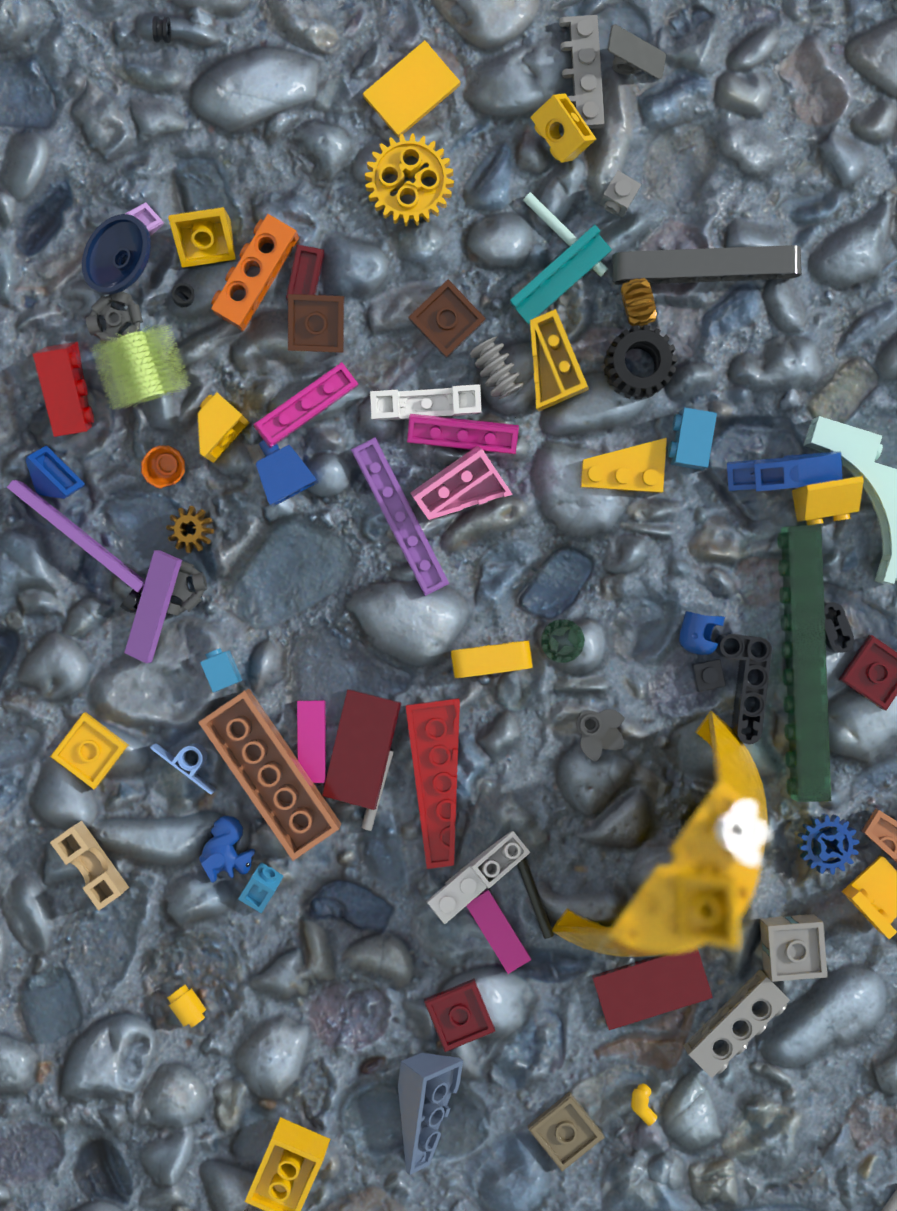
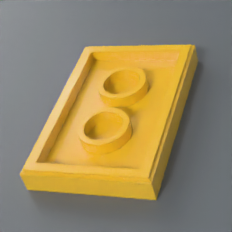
(411, 89)

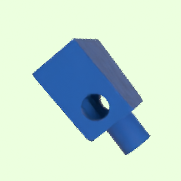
(283, 473)

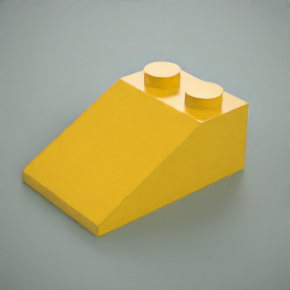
(287, 1168)

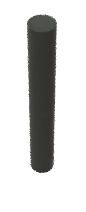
(535, 899)

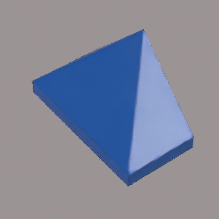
(51, 475)

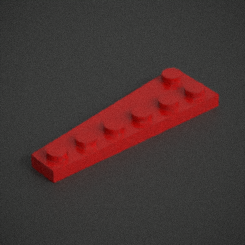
(434, 751)

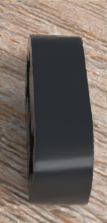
(842, 626)

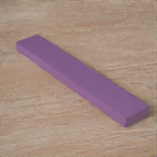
(400, 516)
(77, 535)

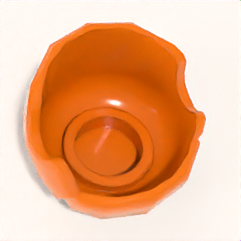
(163, 466)

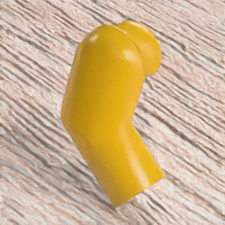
(640, 1102)

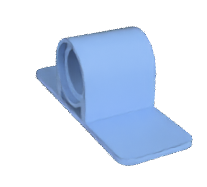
(183, 765)

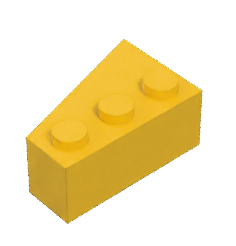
(555, 365)

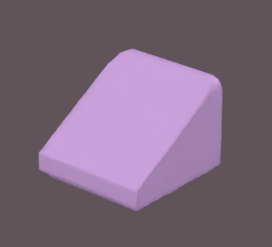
(148, 217)

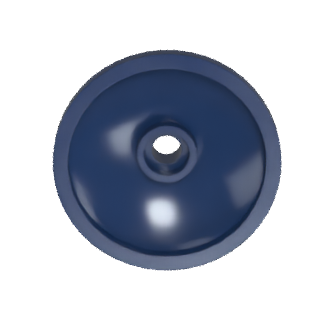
(116, 254)

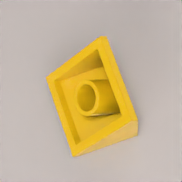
(203, 237)
(709, 908)

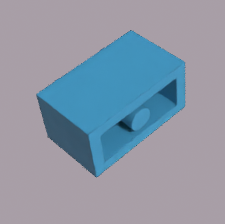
(692, 438)

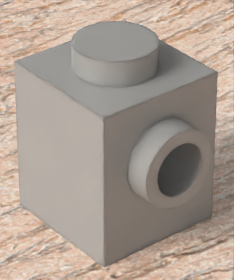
(620, 194)

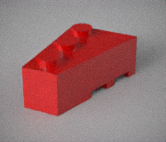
(64, 388)

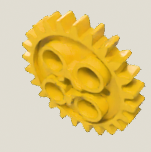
(392, 162)

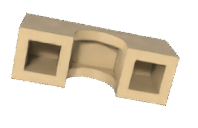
(101, 877)

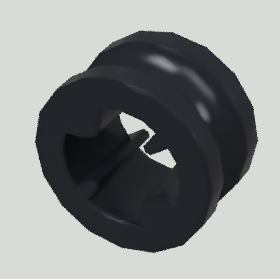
(161, 29)

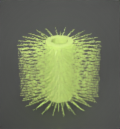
(140, 366)

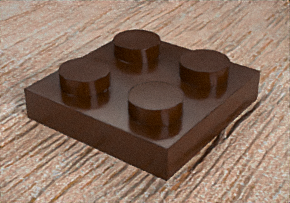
(447, 318)
(316, 323)

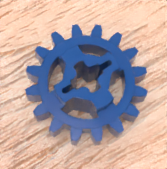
(820, 853)

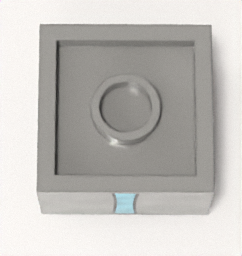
(793, 947)

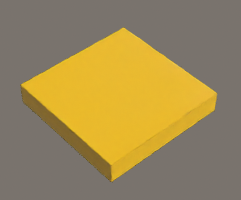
(89, 750)

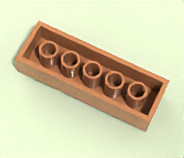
(270, 774)

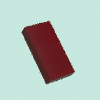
(305, 270)

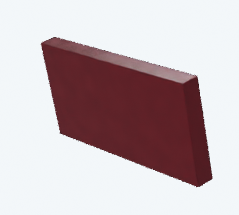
(361, 749)
(651, 987)

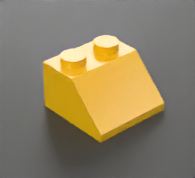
(218, 426)
(827, 500)

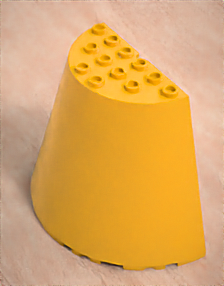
(652, 918)

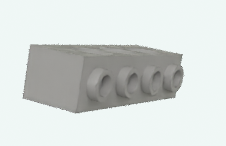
(720, 1024)

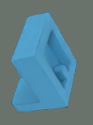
(261, 887)

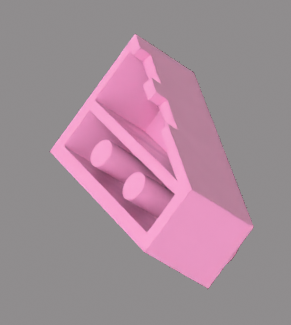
(461, 485)

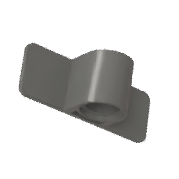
(634, 54)

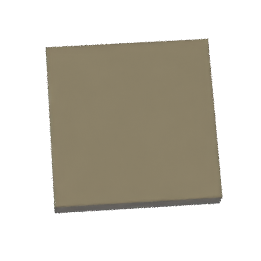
(565, 1131)

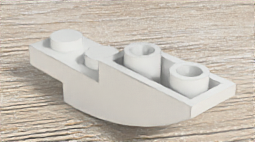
(477, 876)

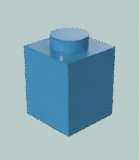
(220, 669)

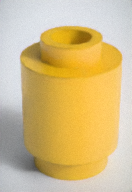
(186, 1006)

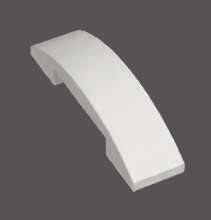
(432, 402)

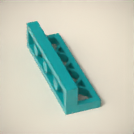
(561, 275)

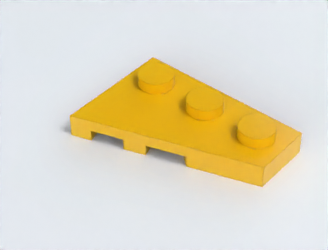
(628, 469)

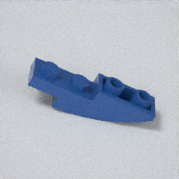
(784, 472)

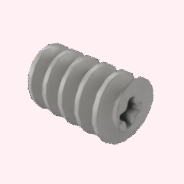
(496, 368)

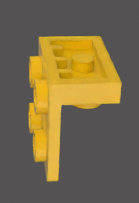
(876, 895)

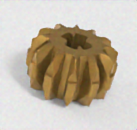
(638, 302)
(180, 533)

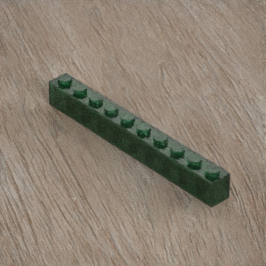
(805, 663)

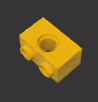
(576, 135)

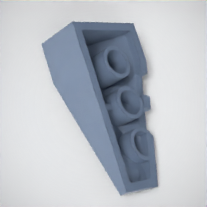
(423, 1097)

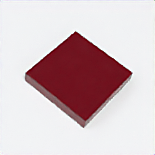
(873, 673)
(459, 1015)

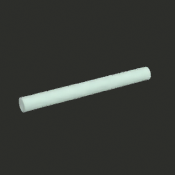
(557, 227)

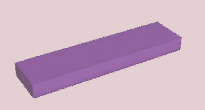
(153, 606)

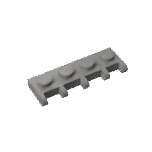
(585, 68)

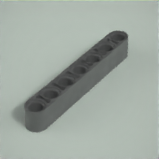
(708, 264)

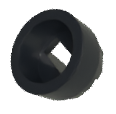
(186, 291)
(130, 601)

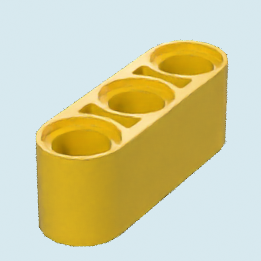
(491, 659)

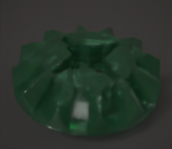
(550, 644)

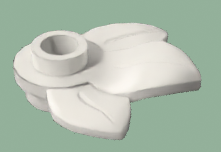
(746, 832)

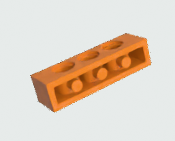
(266, 231)

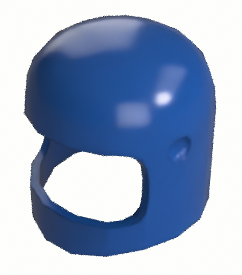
(697, 631)

